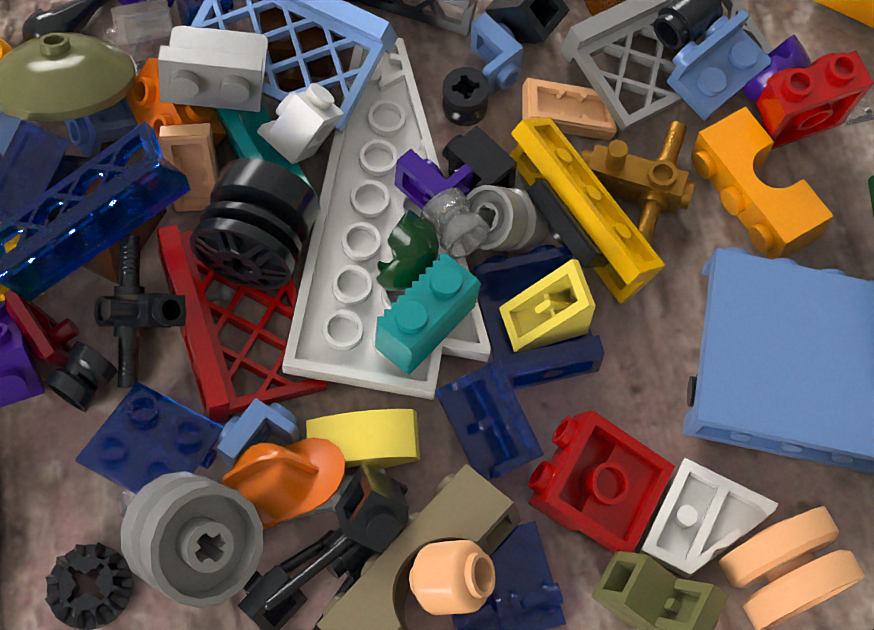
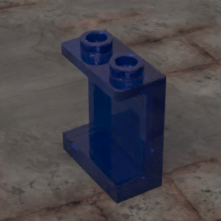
(503, 280)

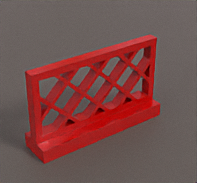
(201, 334)

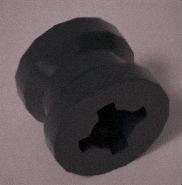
(456, 104)

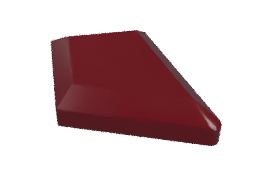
(40, 330)

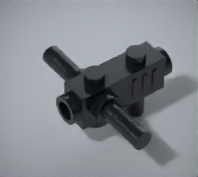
(134, 310)

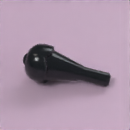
(66, 18)

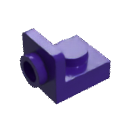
(423, 179)

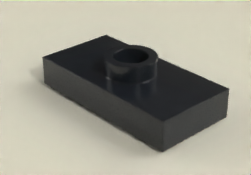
(565, 226)

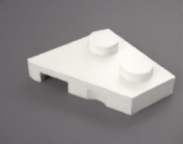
(702, 519)

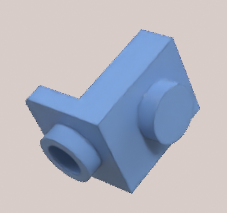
(499, 50)
(255, 428)

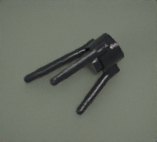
(335, 553)

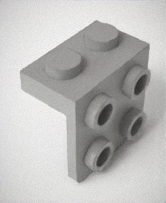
(213, 68)

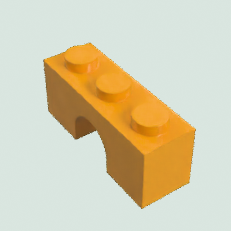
(776, 218)

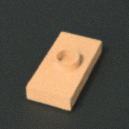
(570, 107)
(194, 154)

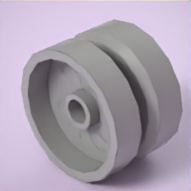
(192, 538)

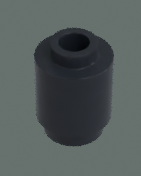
(685, 21)

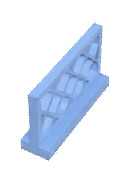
(334, 17)

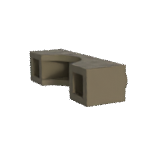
(462, 509)

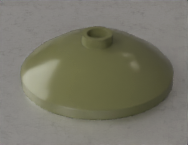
(63, 77)

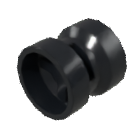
(81, 376)

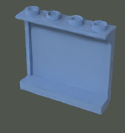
(786, 361)

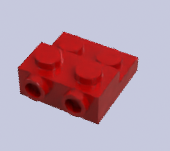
(812, 98)
(600, 481)

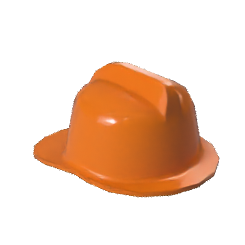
(287, 478)

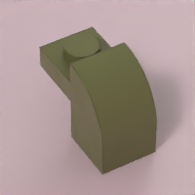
(653, 598)

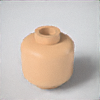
(452, 577)

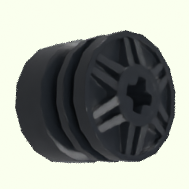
(255, 224)

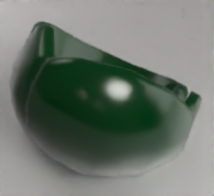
(413, 249)

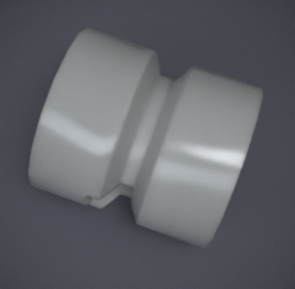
(512, 217)

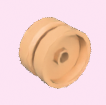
(788, 562)

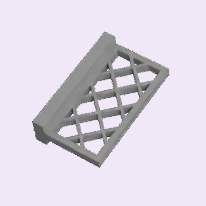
(619, 25)

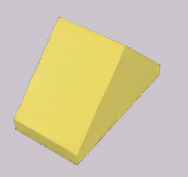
(550, 309)

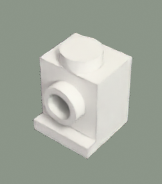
(302, 123)

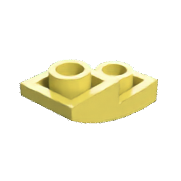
(371, 436)

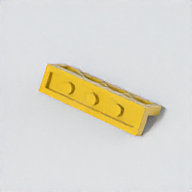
(589, 203)

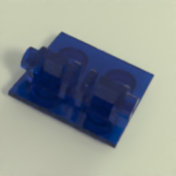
(149, 439)
(523, 588)

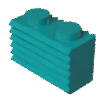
(426, 313)

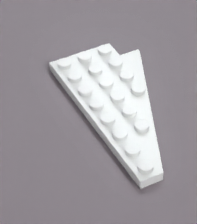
(359, 209)

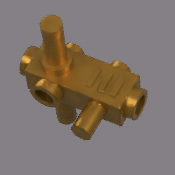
(653, 184)

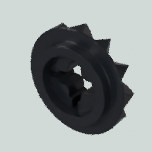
(89, 611)

